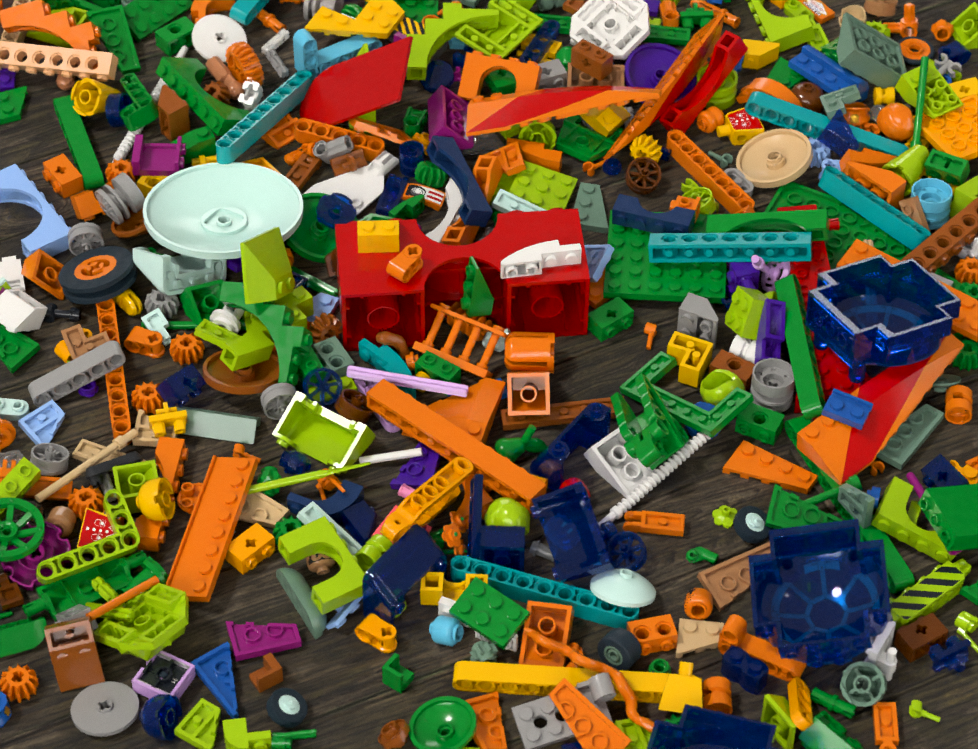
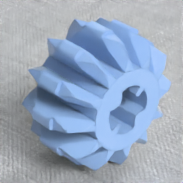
(820, 152)

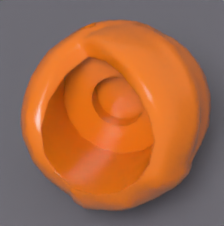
(896, 122)

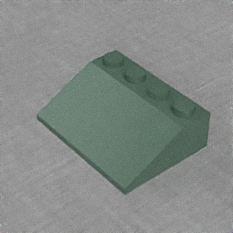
(869, 53)

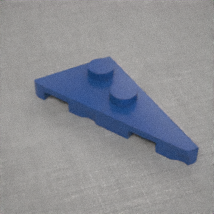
(217, 674)

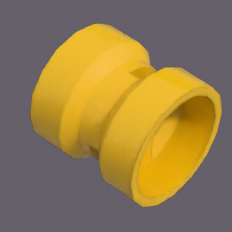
(883, 96)

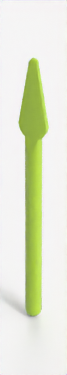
(300, 478)

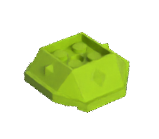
(157, 623)

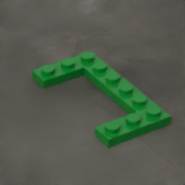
(683, 411)

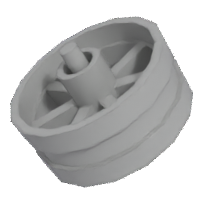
(83, 235)
(276, 399)
(50, 458)

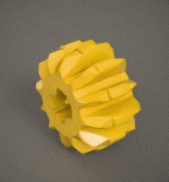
(645, 147)

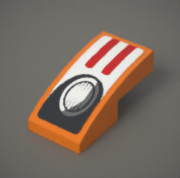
(433, 197)

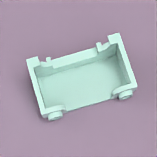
(176, 273)

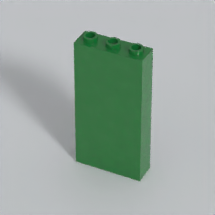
(953, 515)

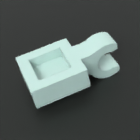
(157, 322)

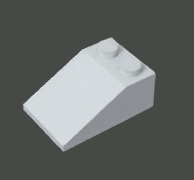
(616, 465)

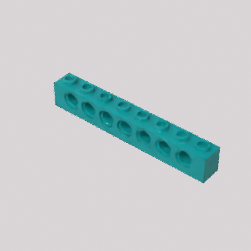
(730, 247)

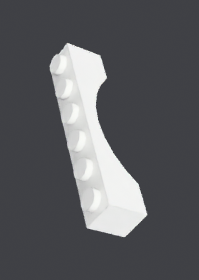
(454, 202)

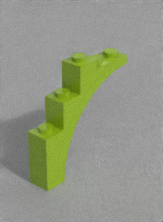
(442, 30)

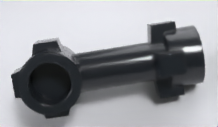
(73, 314)

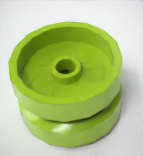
(726, 93)

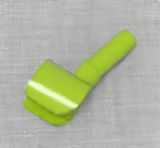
(916, 711)

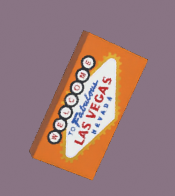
(821, 12)

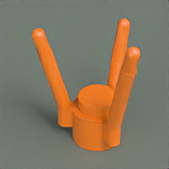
(328, 483)

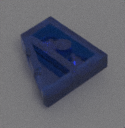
(838, 135)

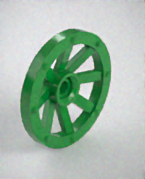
(11, 531)

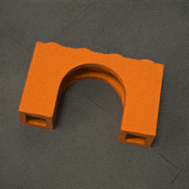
(479, 66)

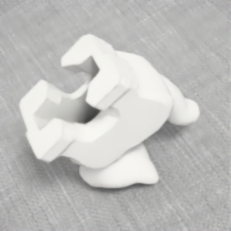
(252, 95)

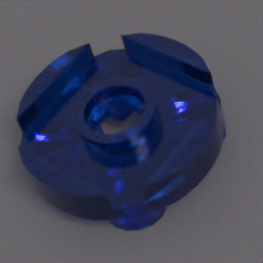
(331, 202)

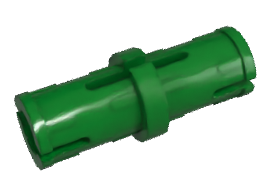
(833, 703)

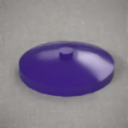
(649, 64)

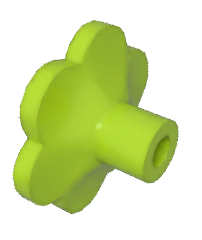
(724, 516)

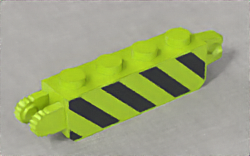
(930, 592)

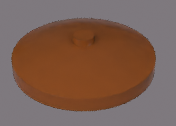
(244, 381)

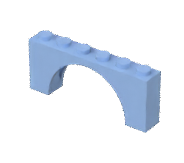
(52, 230)

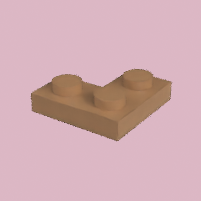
(78, 343)

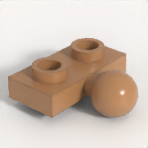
(913, 209)

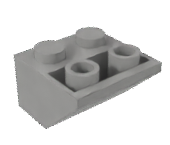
(698, 318)

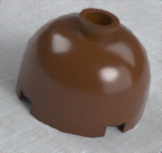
(808, 95)

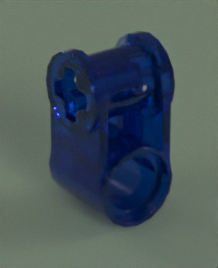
(956, 52)

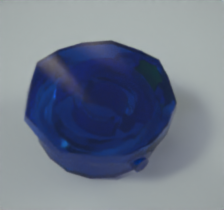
(438, 74)

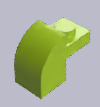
(237, 737)

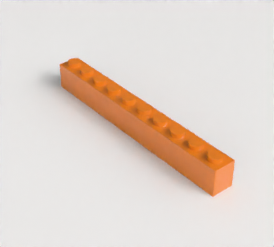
(453, 442)

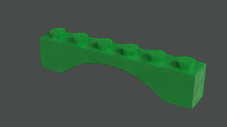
(785, 221)

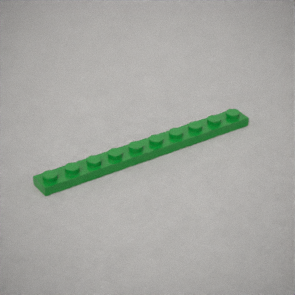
(658, 34)

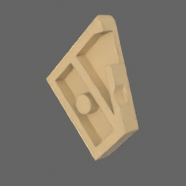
(145, 435)
(697, 636)

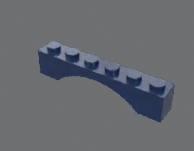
(447, 156)

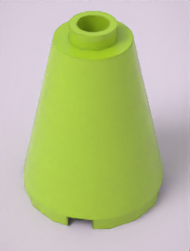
(909, 165)

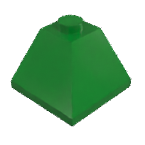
(201, 300)

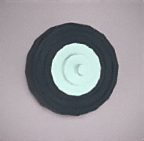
(750, 524)
(286, 707)

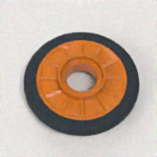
(923, 46)

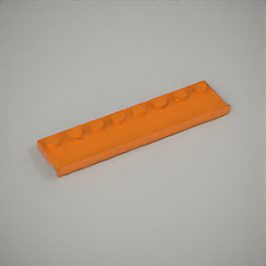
(211, 526)

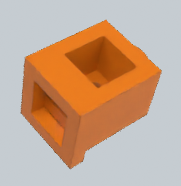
(689, 203)

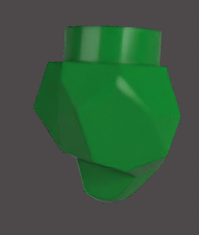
(268, 474)

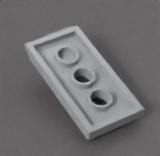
(596, 689)

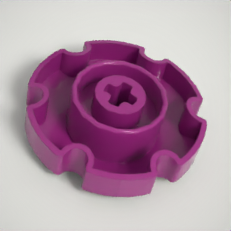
(25, 569)

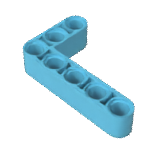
(309, 58)

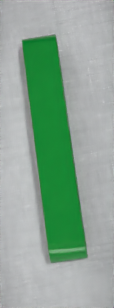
(78, 143)

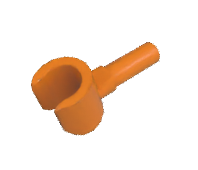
(590, 167)
(650, 329)
(239, 451)
(876, 465)

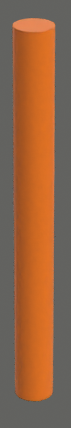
(126, 596)

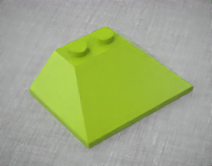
(514, 26)
(266, 267)

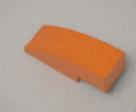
(537, 154)
(866, 157)

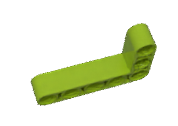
(96, 547)

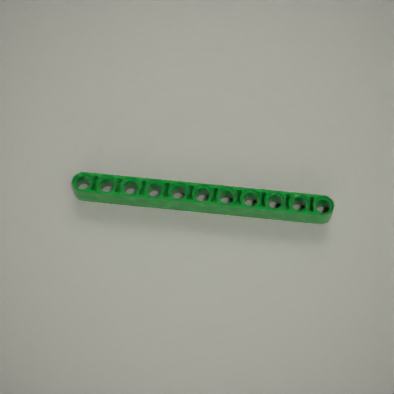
(898, 572)

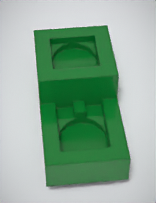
(409, 208)

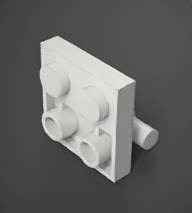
(882, 653)

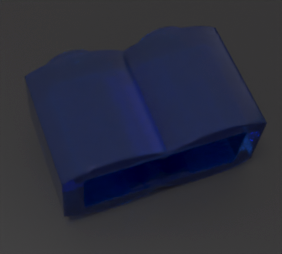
(745, 670)

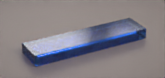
(475, 516)

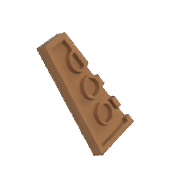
(730, 578)

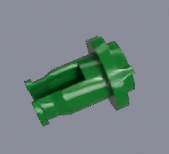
(150, 569)

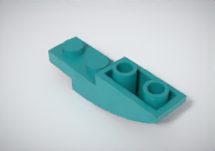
(385, 360)

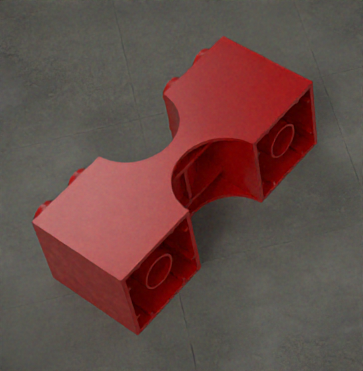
(544, 302)

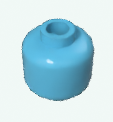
(446, 630)

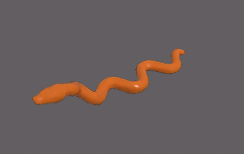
(599, 667)

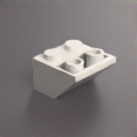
(20, 311)

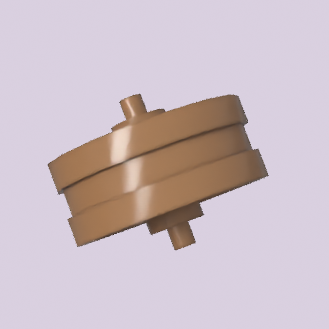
(881, 7)

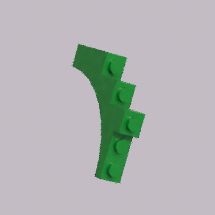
(278, 320)

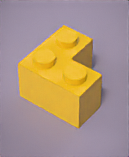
(692, 356)

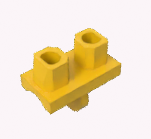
(168, 417)

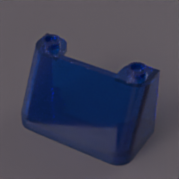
(585, 430)
(572, 533)

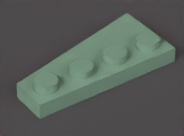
(911, 436)

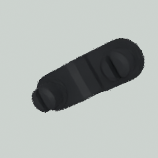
(94, 472)

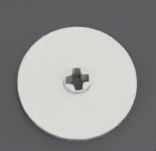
(212, 27)

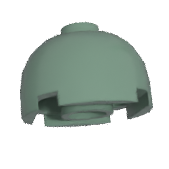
(863, 684)

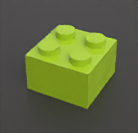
(745, 312)

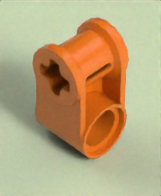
(406, 263)
(144, 342)

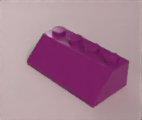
(449, 117)

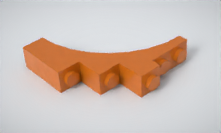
(38, 17)

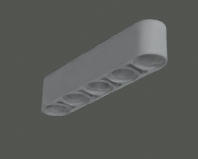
(77, 373)

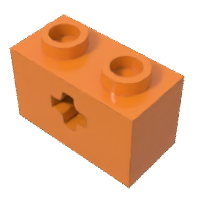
(63, 176)

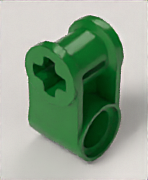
(414, 121)

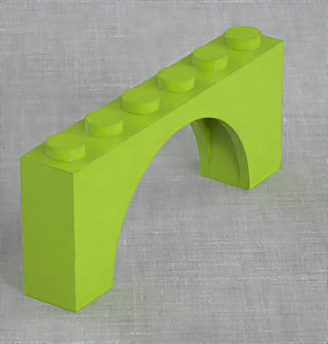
(782, 30)

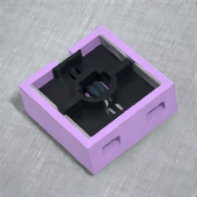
(164, 676)

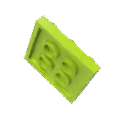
(543, 186)

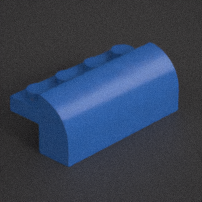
(826, 72)

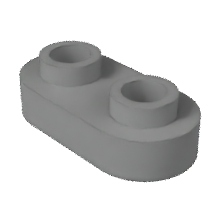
(739, 178)

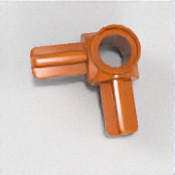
(908, 20)

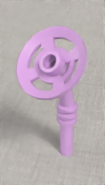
(770, 271)

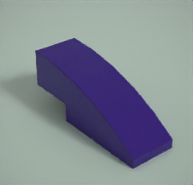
(770, 330)

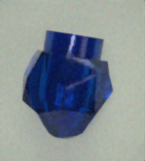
(294, 462)

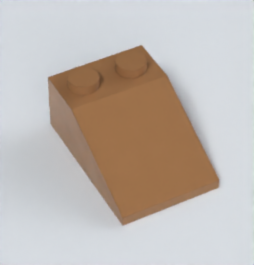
(578, 78)

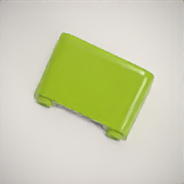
(322, 433)

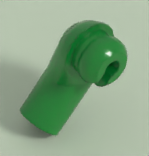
(700, 554)

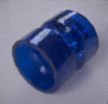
(410, 155)

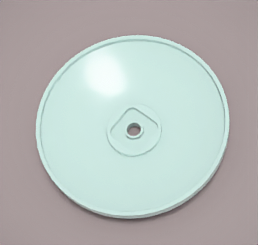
(218, 206)

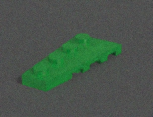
(116, 36)

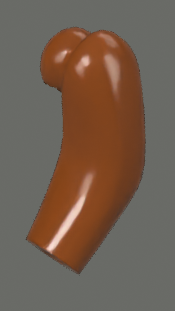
(395, 341)

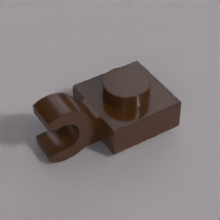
(9, 593)

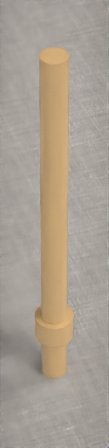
(117, 444)

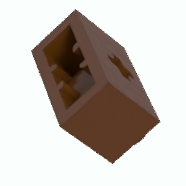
(918, 637)

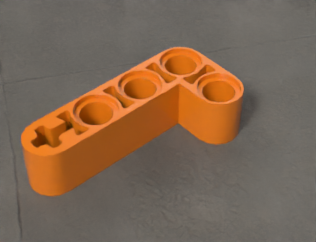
(735, 635)

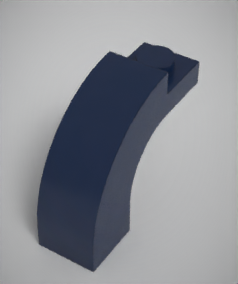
(332, 506)

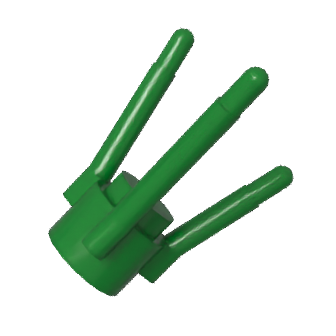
(284, 740)

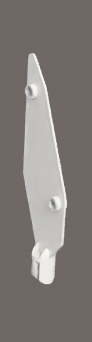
(361, 185)

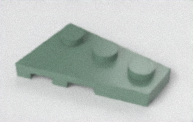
(591, 208)

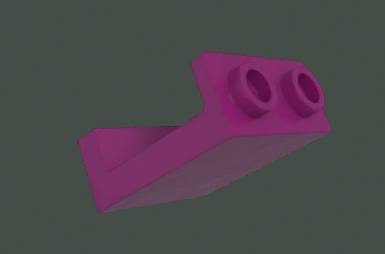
(157, 158)

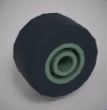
(619, 649)

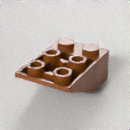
(74, 653)

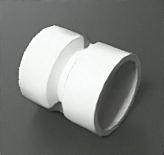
(743, 348)

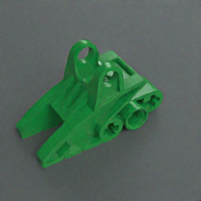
(652, 434)

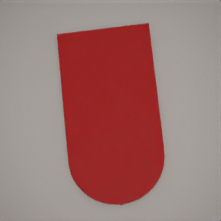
(358, 85)

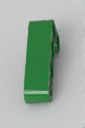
(142, 109)

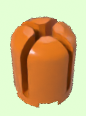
(529, 351)

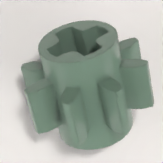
(483, 652)

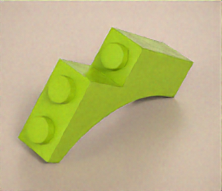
(250, 348)

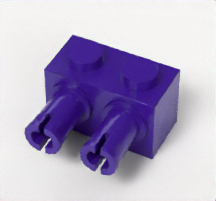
(743, 275)

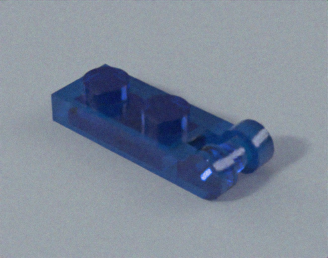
(391, 194)

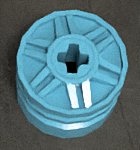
(935, 200)

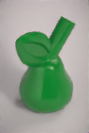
(515, 447)

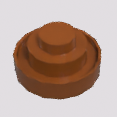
(394, 734)

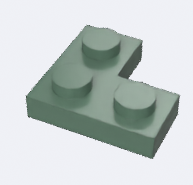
(835, 100)

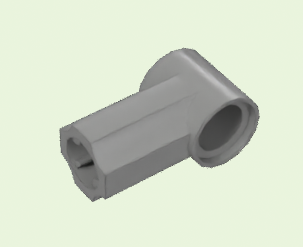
(333, 148)

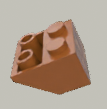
(172, 114)

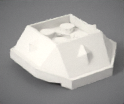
(628, 20)

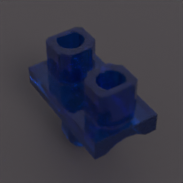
(953, 657)

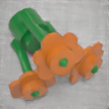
(452, 535)

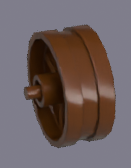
(643, 175)
(353, 406)

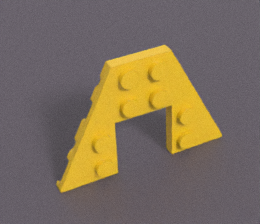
(375, 20)

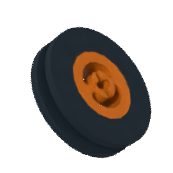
(98, 275)

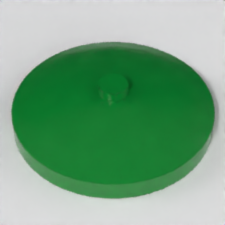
(313, 238)

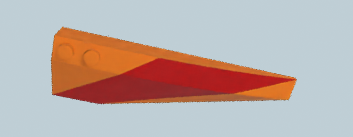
(674, 81)
(522, 108)
(895, 395)

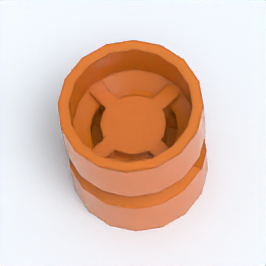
(958, 404)
(717, 694)

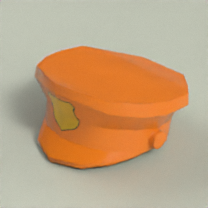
(857, 114)

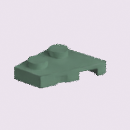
(857, 503)

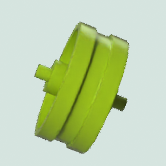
(708, 203)

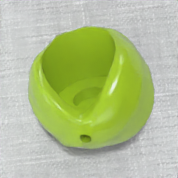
(719, 385)
(507, 512)

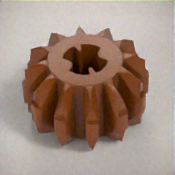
(218, 91)
(325, 327)

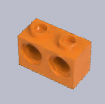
(654, 633)

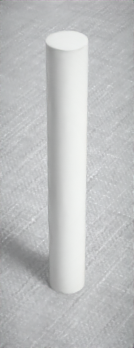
(392, 456)

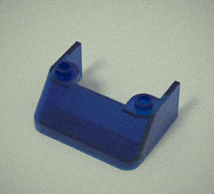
(399, 572)

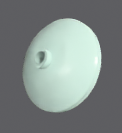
(623, 588)

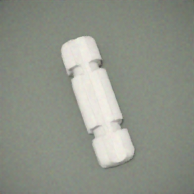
(276, 41)

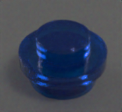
(612, 166)

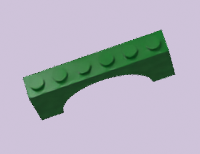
(184, 77)

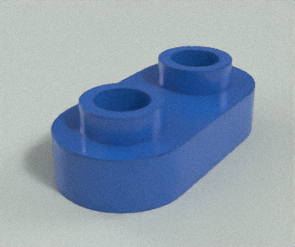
(875, 492)

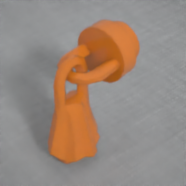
(292, 157)

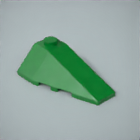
(198, 142)
(827, 734)

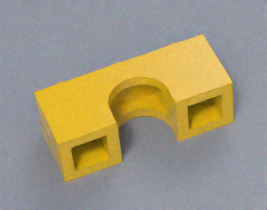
(435, 586)

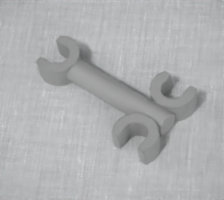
(947, 65)

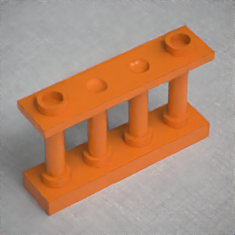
(463, 360)

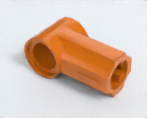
(669, 14)

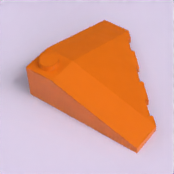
(476, 411)

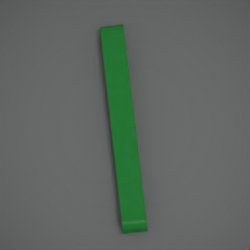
(801, 348)

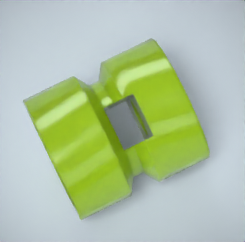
(372, 551)

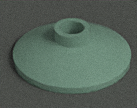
(945, 381)

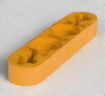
(800, 703)

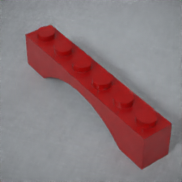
(725, 57)

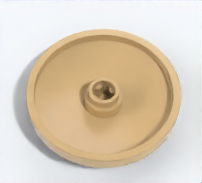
(775, 157)

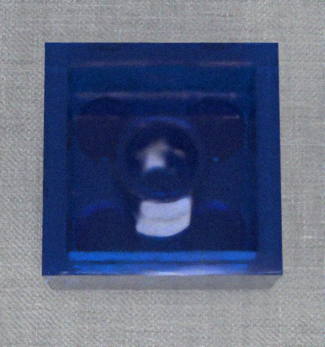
(503, 546)

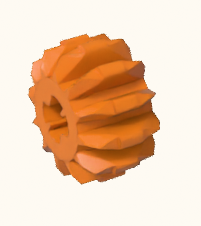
(117, 167)
(967, 270)
(186, 348)
(147, 398)
(84, 499)
(19, 683)

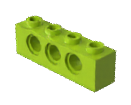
(18, 482)

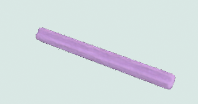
(408, 381)

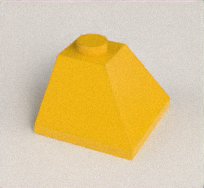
(607, 120)

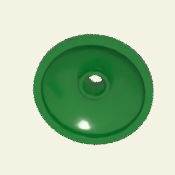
(442, 717)

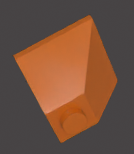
(44, 272)

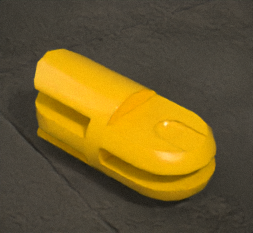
(129, 302)

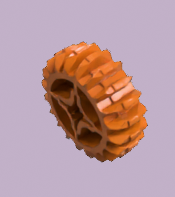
(244, 63)

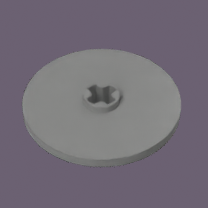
(121, 711)

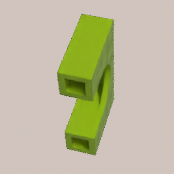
(893, 519)
(322, 538)

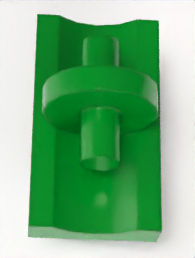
(695, 16)

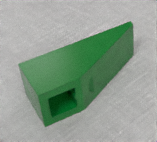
(477, 296)

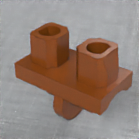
(348, 162)

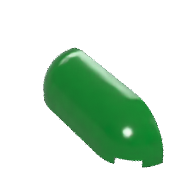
(21, 635)

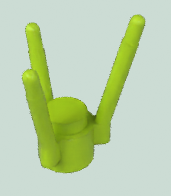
(965, 624)

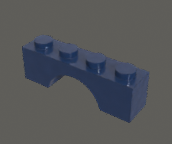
(631, 214)

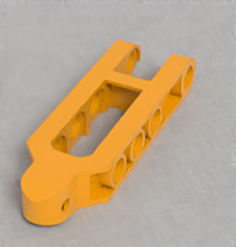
(432, 495)

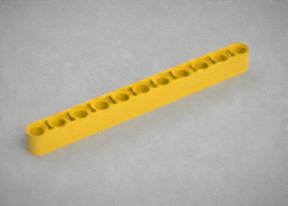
(541, 680)

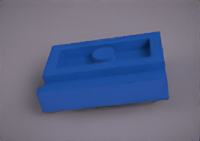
(847, 409)

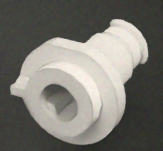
(227, 318)

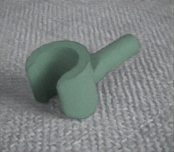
(724, 159)

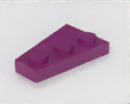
(258, 640)

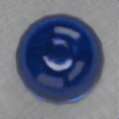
(160, 716)

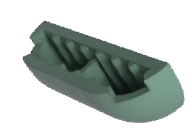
(300, 596)

